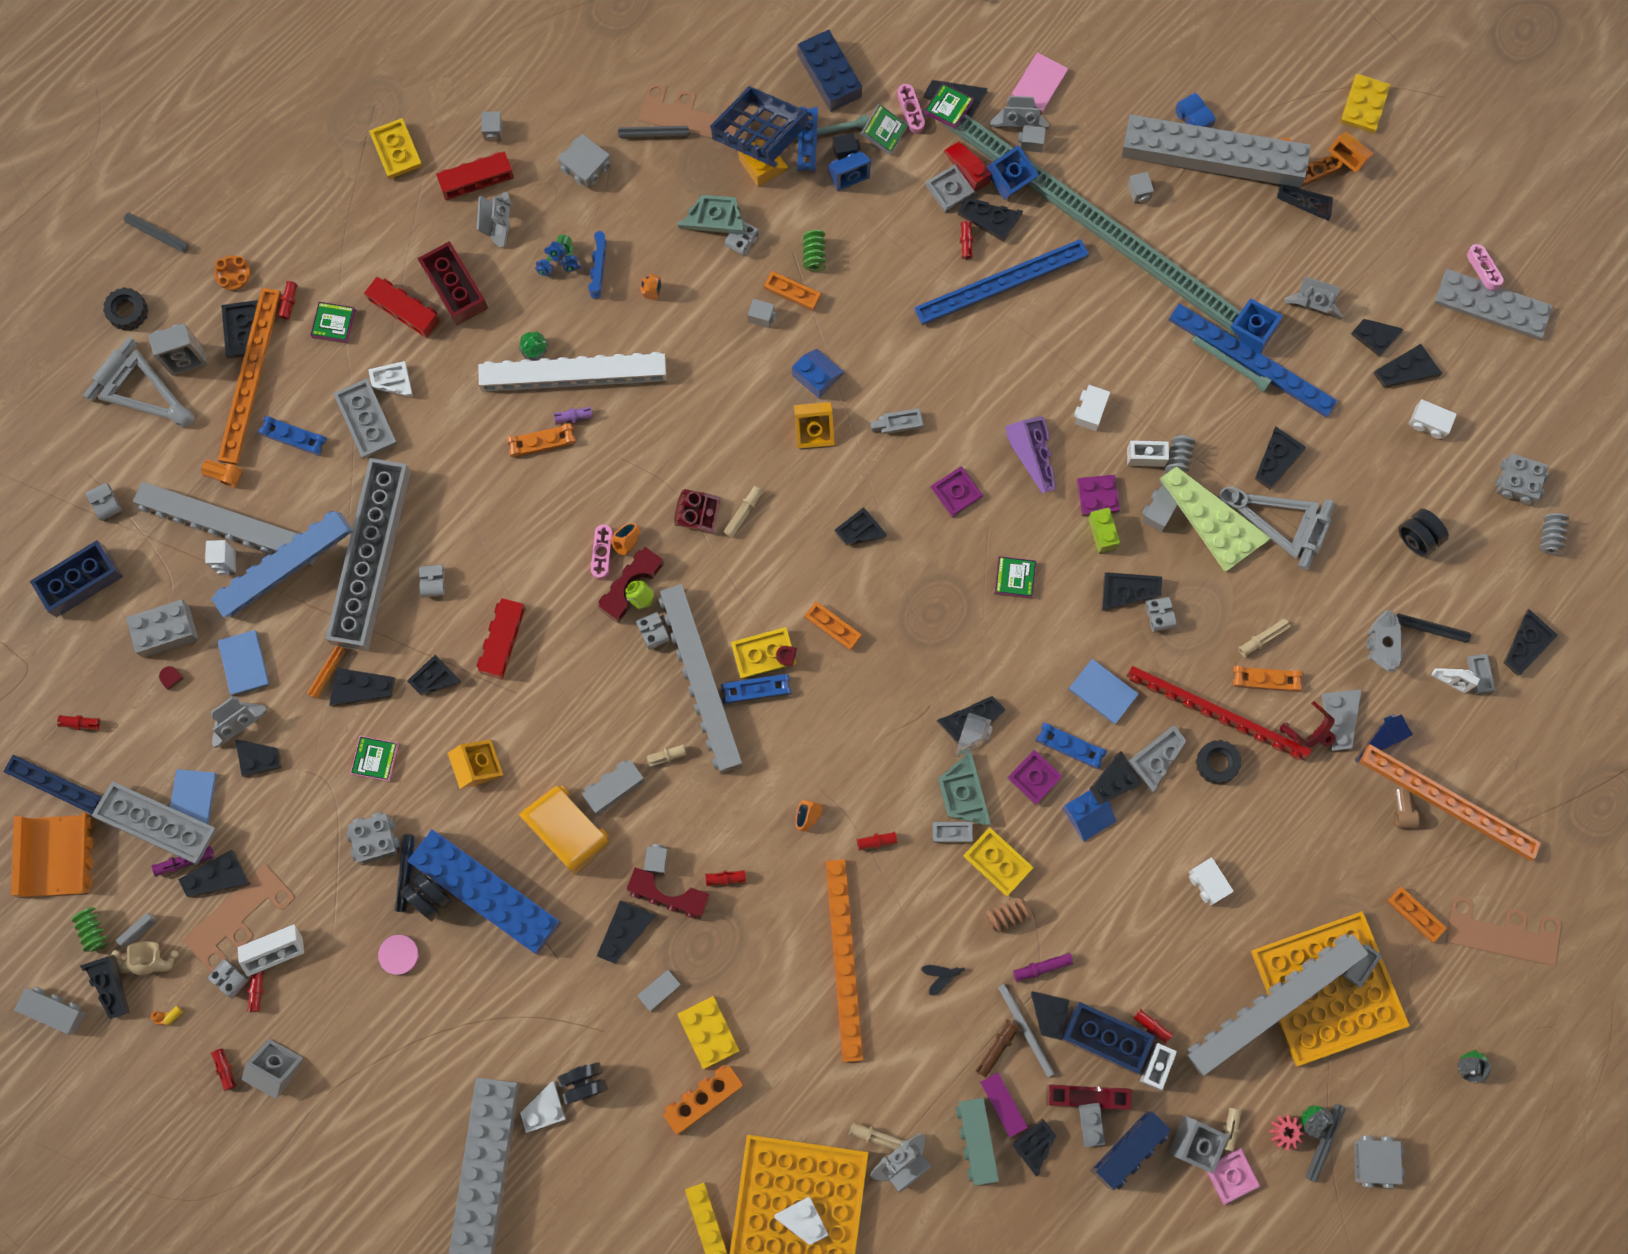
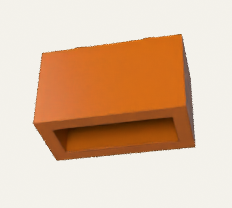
(1351, 151)

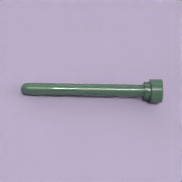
(859, 123)
(1261, 382)

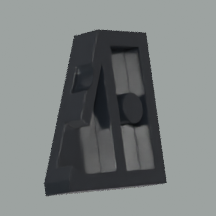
(1376, 335)
(859, 529)
(433, 677)
(1050, 1014)

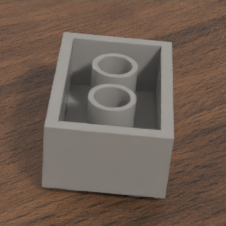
(177, 349)
(162, 628)

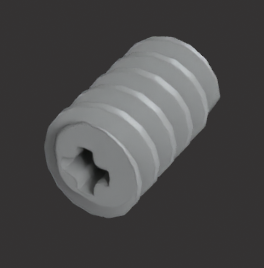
(1179, 453)
(1553, 533)

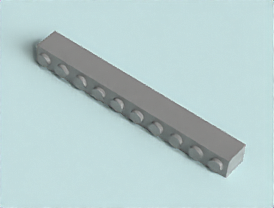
(212, 518)
(700, 678)

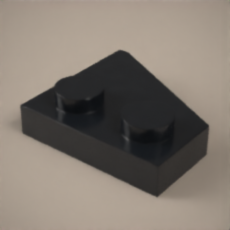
(257, 758)
(1035, 1145)

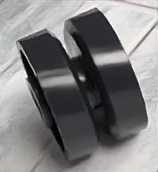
(1423, 532)
(428, 894)
(581, 1079)

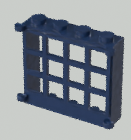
(795, 117)

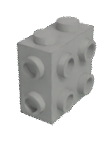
(584, 161)
(1521, 479)
(373, 838)
(1378, 1161)

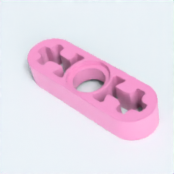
(909, 116)
(1479, 256)
(597, 538)

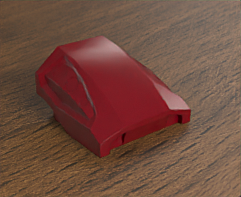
(697, 511)

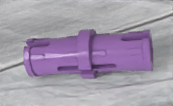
(572, 415)

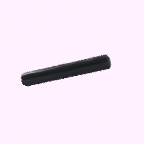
(1433, 628)
(404, 872)

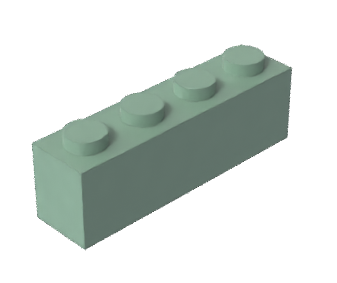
(978, 1141)

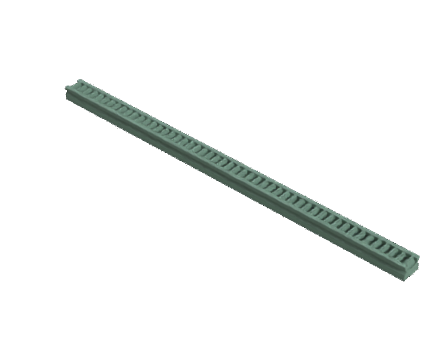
(1106, 229)

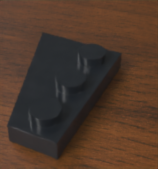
(975, 92)
(1307, 200)
(237, 326)
(357, 686)
(986, 708)
(1115, 780)

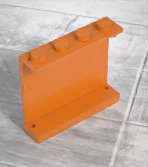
(52, 855)

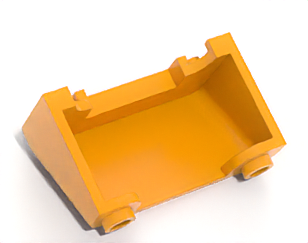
(565, 829)

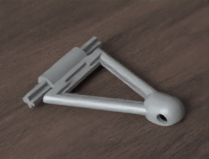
(117, 369)
(1310, 531)

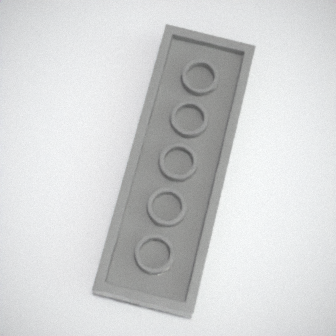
(1495, 307)
(154, 823)

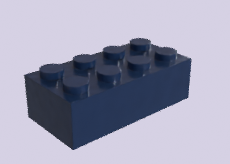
(829, 70)
(76, 578)
(1108, 1038)
(1131, 1150)

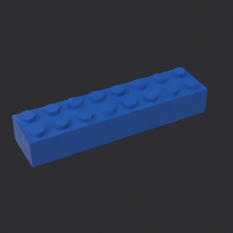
(484, 892)

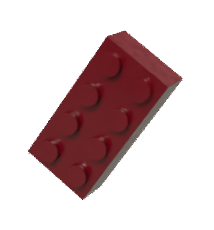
(452, 283)

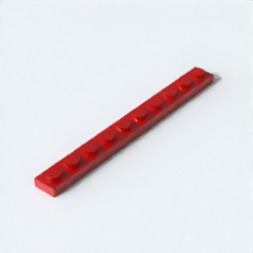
(1224, 716)

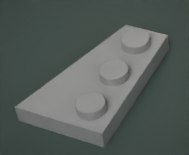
(1344, 709)
(1157, 756)

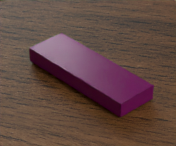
(1003, 1104)

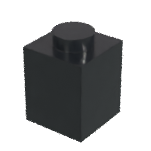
(845, 145)

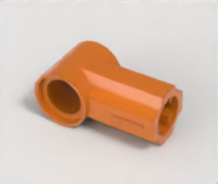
(226, 474)

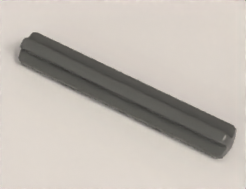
(657, 131)
(156, 232)
(1325, 1144)

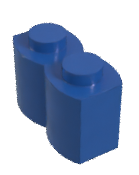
(1194, 112)

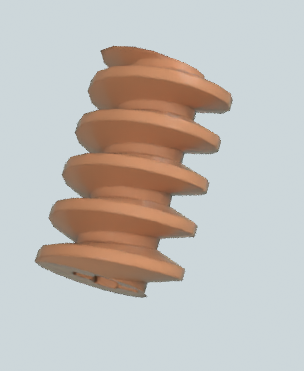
(1009, 914)

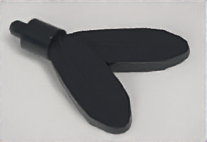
(944, 974)

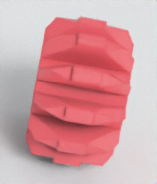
(1287, 1141)

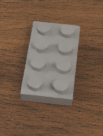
(365, 418)

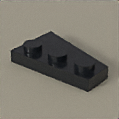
(990, 218)
(1410, 366)
(1278, 458)
(1129, 588)
(1528, 642)
(215, 875)
(623, 930)
(107, 981)

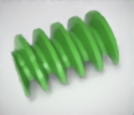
(814, 250)
(88, 930)

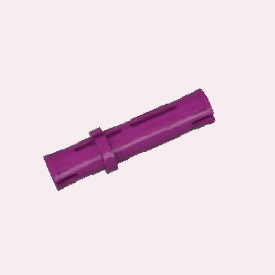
(161, 868)
(1040, 968)

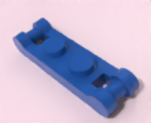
(808, 142)
(597, 272)
(292, 436)
(756, 688)
(1071, 746)

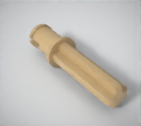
(743, 511)
(1263, 638)
(874, 1136)

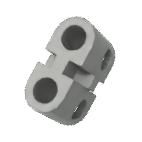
(742, 242)
(103, 501)
(432, 581)
(1160, 614)
(653, 631)
(228, 978)

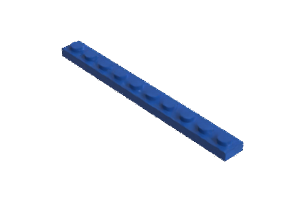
(1001, 282)
(1253, 360)

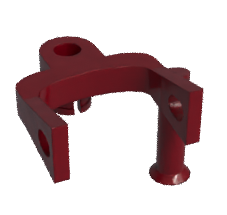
(1320, 735)

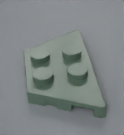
(714, 215)
(963, 792)

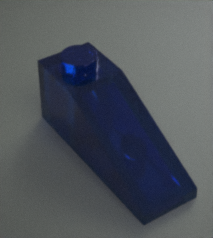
(1388, 734)

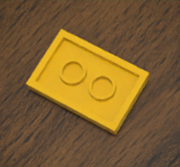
(1365, 103)
(395, 148)
(758, 653)
(998, 862)
(708, 1032)

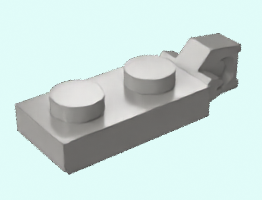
(898, 421)

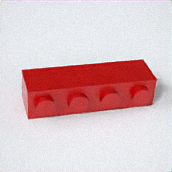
(475, 175)
(402, 307)
(501, 638)

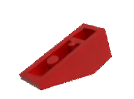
(969, 165)

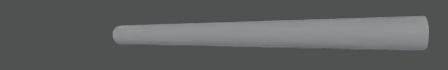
(1026, 1030)

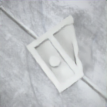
(391, 379)
(1457, 678)
(543, 1110)
(803, 1221)

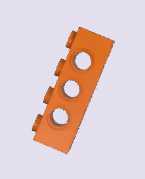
(679, 1122)

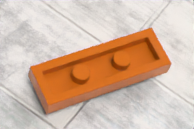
(792, 290)
(832, 626)
(1416, 914)

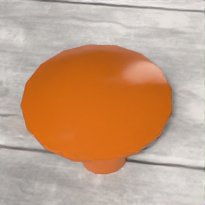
(232, 272)

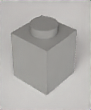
(492, 126)
(1032, 138)
(1140, 187)
(761, 313)
(656, 859)

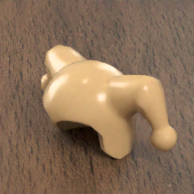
(144, 959)

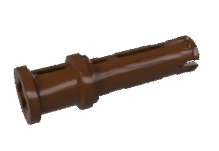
(1002, 1041)

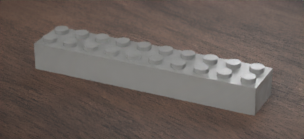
(1216, 151)
(368, 554)
(1277, 1004)
(484, 1167)

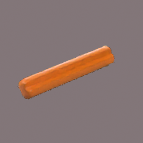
(326, 672)

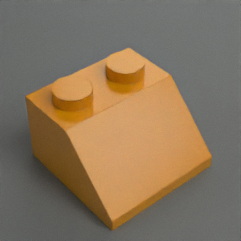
(760, 171)
(814, 425)
(475, 763)

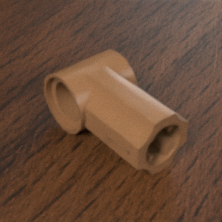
(1405, 813)

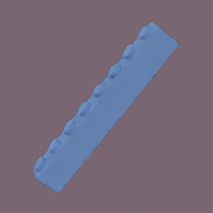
(282, 564)

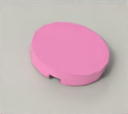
(398, 954)

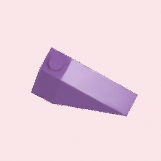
(1030, 444)

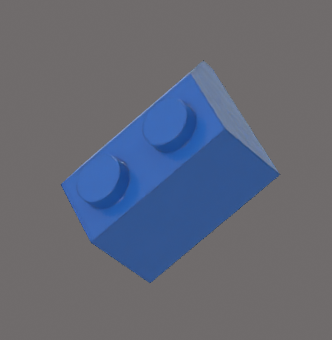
(849, 170)
(1012, 172)
(1256, 325)
(816, 372)
(1088, 815)

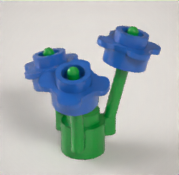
(555, 251)

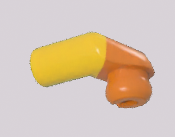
(164, 1018)

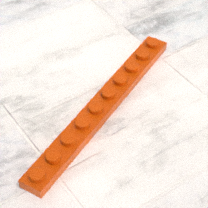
(249, 376)
(1450, 802)
(844, 961)

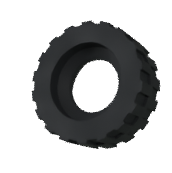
(121, 295)
(1231, 754)

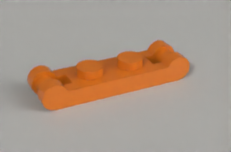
(541, 440)
(1267, 679)

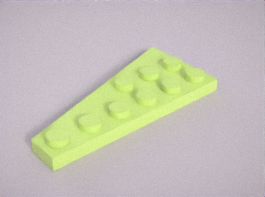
(1218, 525)

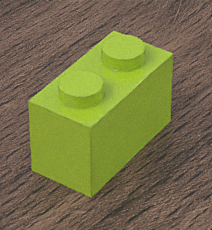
(1104, 530)

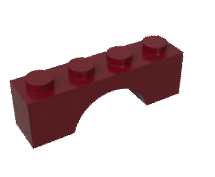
(645, 565)
(643, 885)
(1081, 1095)

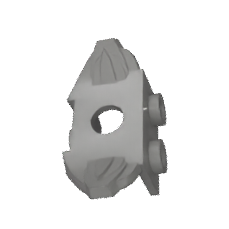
(1020, 112)
(494, 218)
(1317, 296)
(1385, 626)
(233, 718)
(903, 1164)

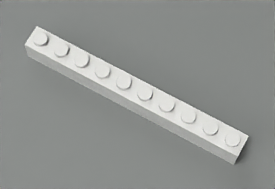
(572, 372)

